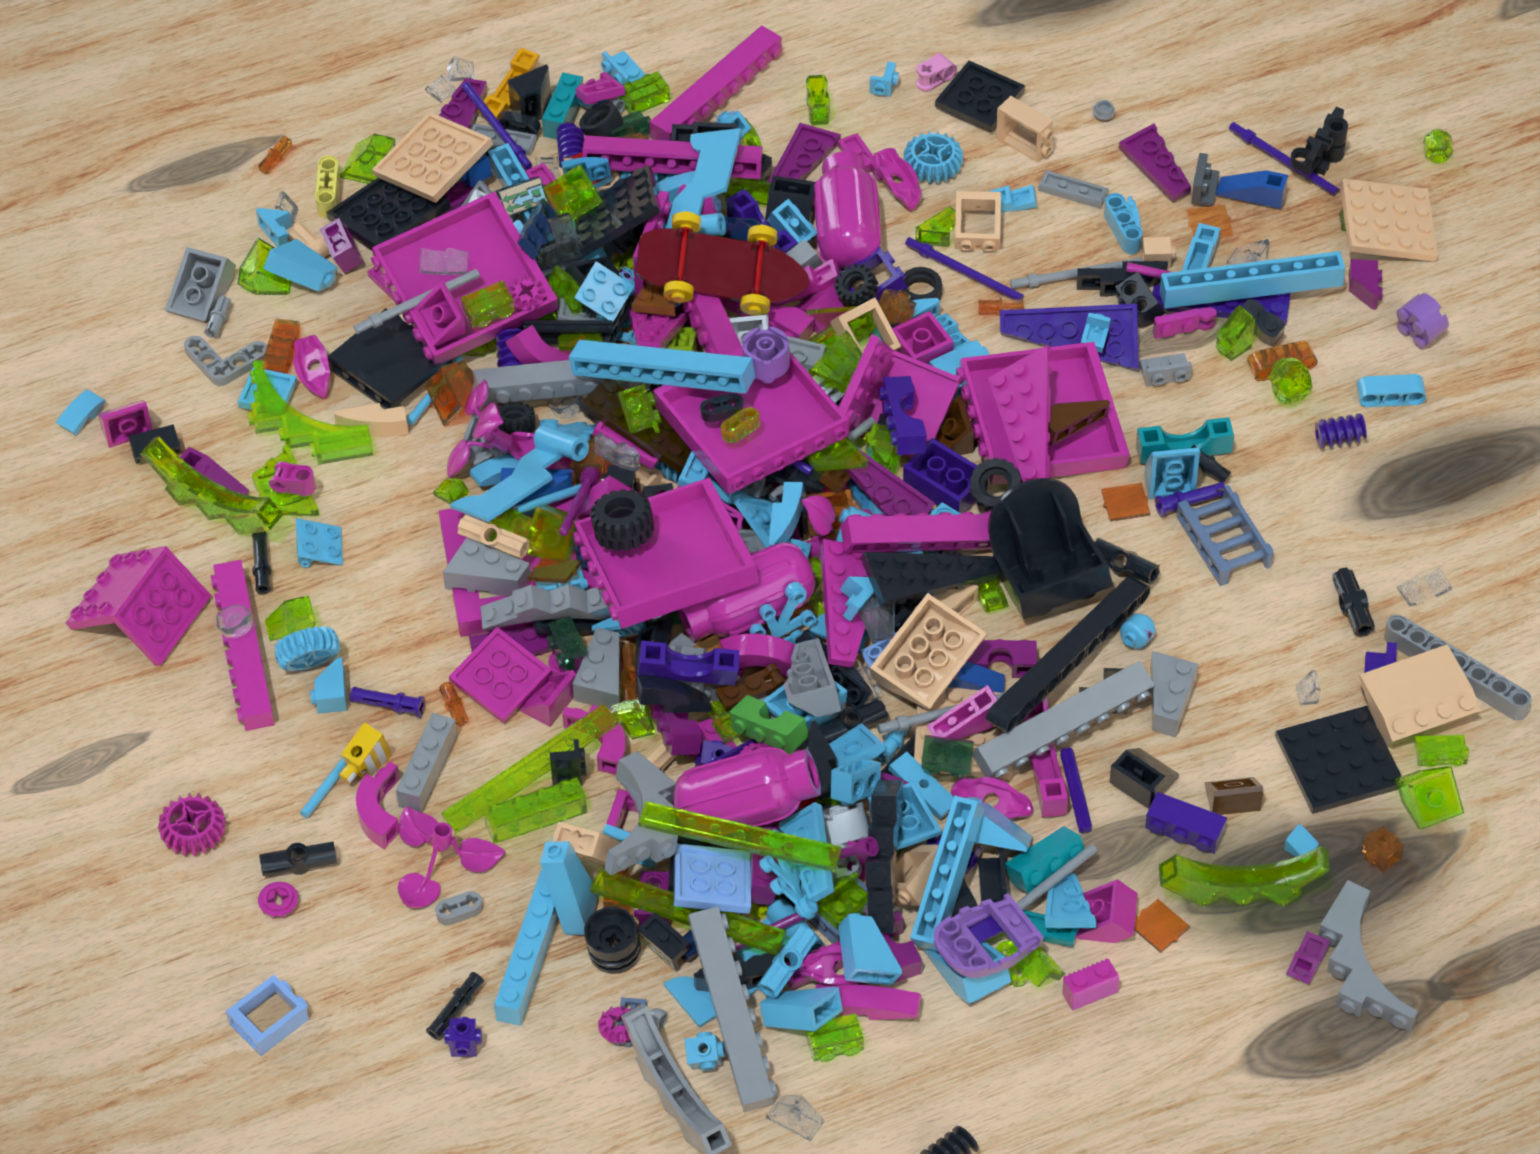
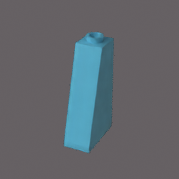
(568, 886)

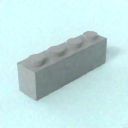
(426, 762)

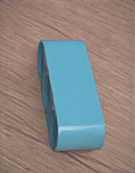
(1123, 223)
(1391, 390)

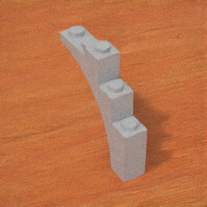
(540, 604)
(644, 784)
(1348, 962)
(659, 1069)

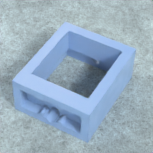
(277, 1032)

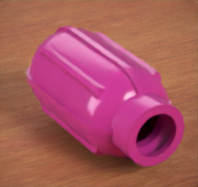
(846, 210)
(739, 610)
(750, 786)

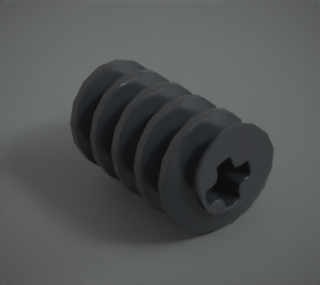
(953, 1143)

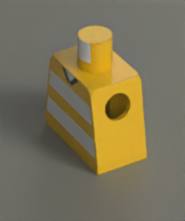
(364, 753)

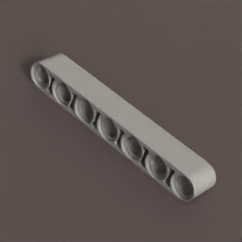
(1486, 683)

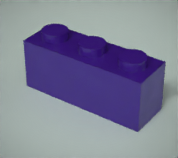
(1186, 823)

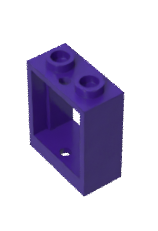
(894, 283)

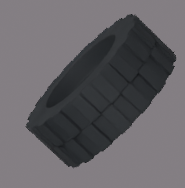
(983, 472)

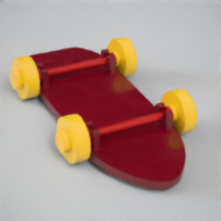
(719, 266)

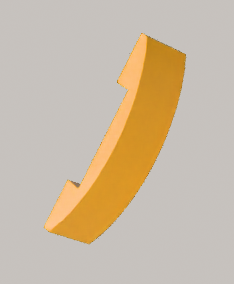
(521, 63)

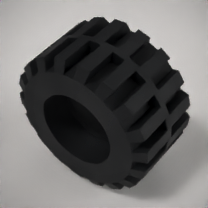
(622, 520)

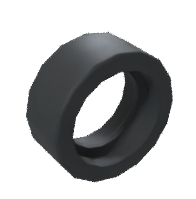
(601, 120)
(923, 275)

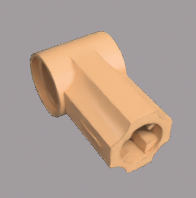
(304, 235)

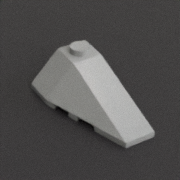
(811, 681)

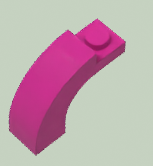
(531, 349)
(761, 650)
(612, 742)
(374, 821)

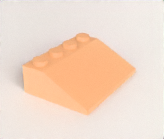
(927, 652)
(1418, 693)

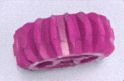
(181, 835)

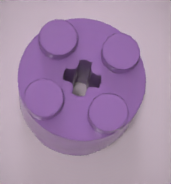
(1421, 319)
(769, 352)

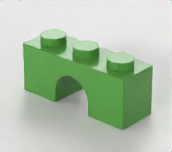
(752, 720)

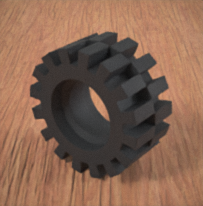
(849, 277)
(517, 418)

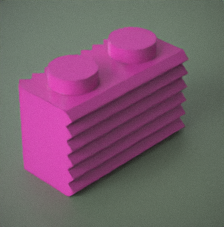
(1090, 984)

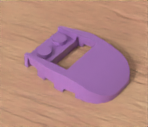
(964, 951)

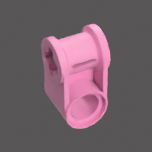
(934, 72)

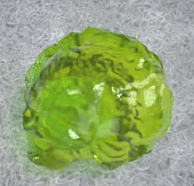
(1290, 380)

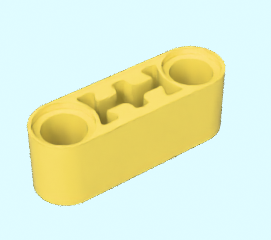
(329, 175)

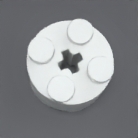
(845, 823)

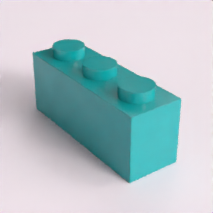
(562, 104)
(1043, 859)

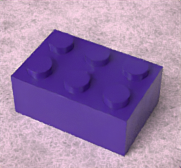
(942, 476)

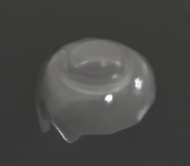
(565, 407)
(234, 621)

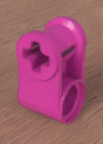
(294, 478)

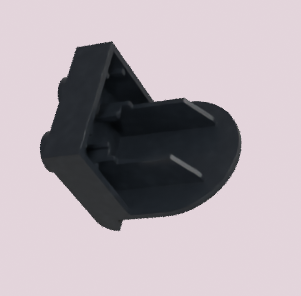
(1044, 547)

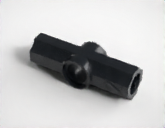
(1135, 565)
(1353, 602)
(867, 715)
(311, 857)

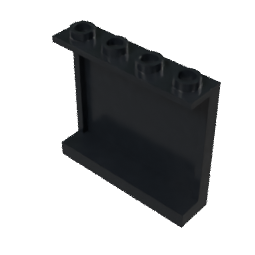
(384, 362)

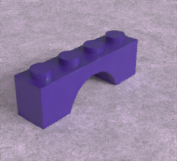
(745, 206)
(906, 432)
(714, 667)

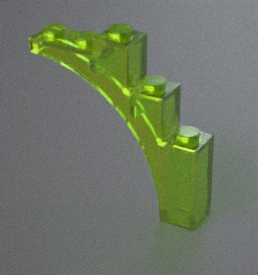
(326, 440)
(188, 486)
(1243, 884)

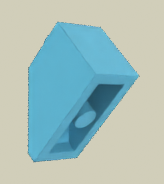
(330, 689)

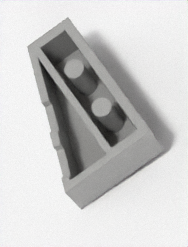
(485, 569)
(599, 672)
(1172, 691)

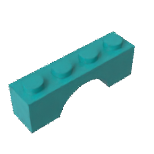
(1212, 438)

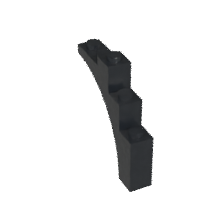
(886, 811)

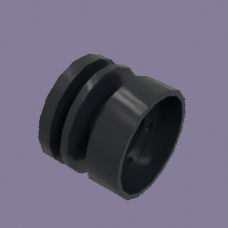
(612, 940)

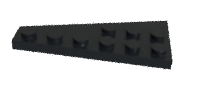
(913, 575)

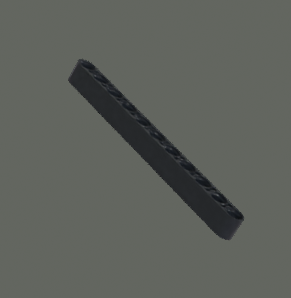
(1067, 654)

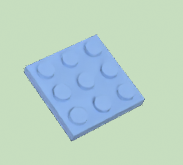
(712, 878)

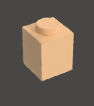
(1158, 249)

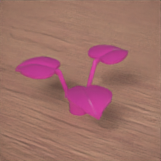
(487, 426)
(821, 517)
(418, 828)

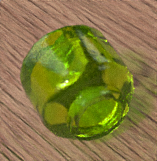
(1438, 146)

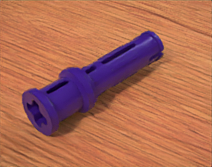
(1170, 502)
(398, 702)

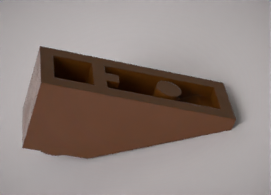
(1073, 417)

